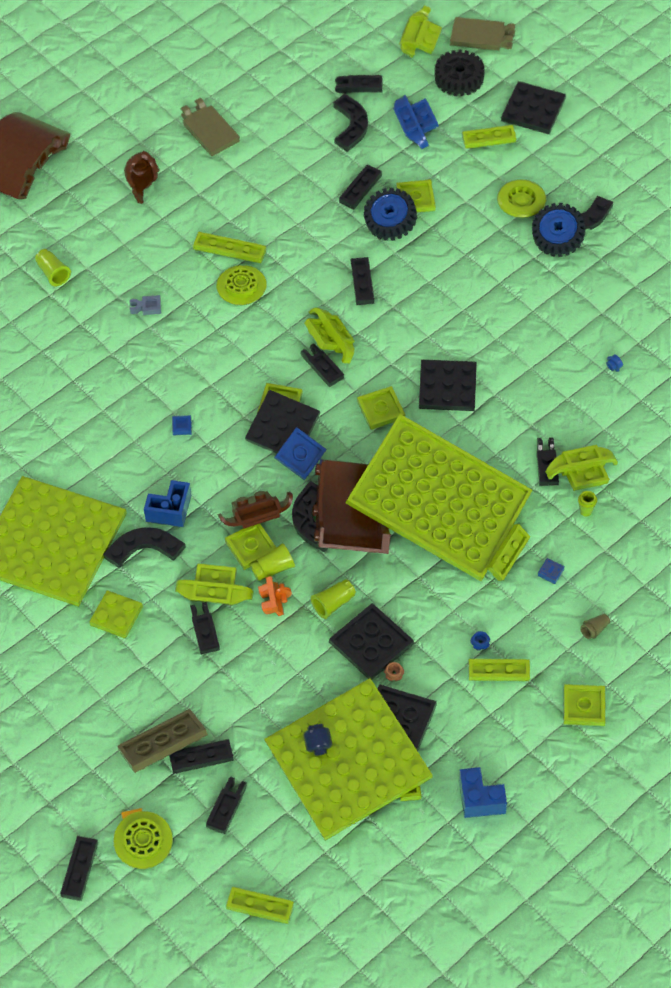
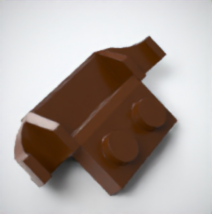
(256, 509)

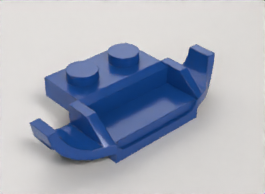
(415, 119)

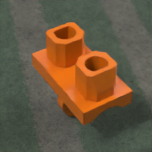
(277, 593)

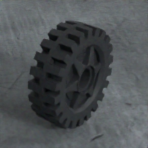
(459, 73)

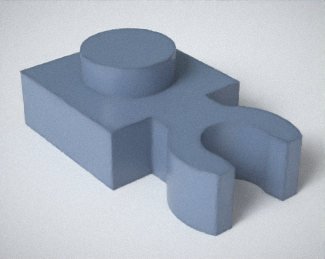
(149, 305)

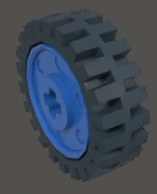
(390, 214)
(562, 240)

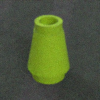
(587, 502)

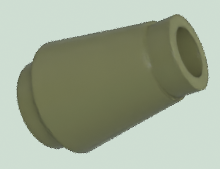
(593, 627)

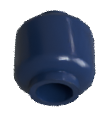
(317, 739)

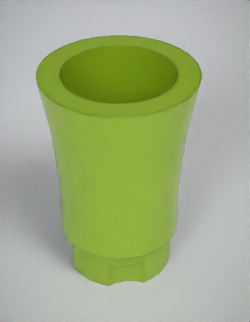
(53, 268)
(272, 563)
(332, 598)

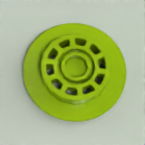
(526, 201)
(241, 279)
(143, 839)

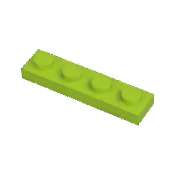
(229, 247)

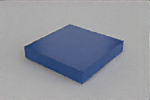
(300, 453)

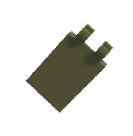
(482, 34)
(209, 128)

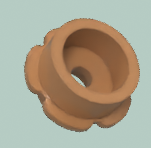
(394, 666)

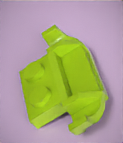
(419, 33)
(330, 333)
(583, 466)
(214, 585)

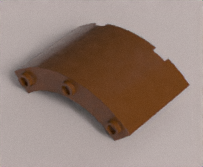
(23, 149)
(338, 523)

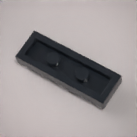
(360, 187)
(362, 281)
(201, 756)
(79, 868)

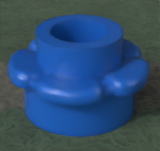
(614, 363)
(480, 636)

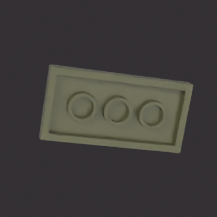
(162, 740)

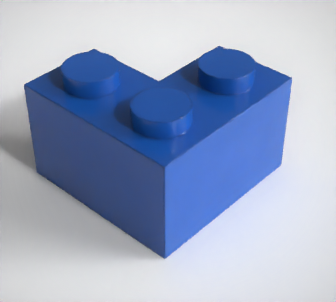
(170, 508)
(480, 799)

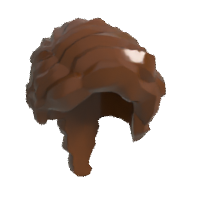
(141, 173)

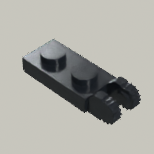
(358, 83)
(323, 365)
(544, 459)
(205, 630)
(225, 807)

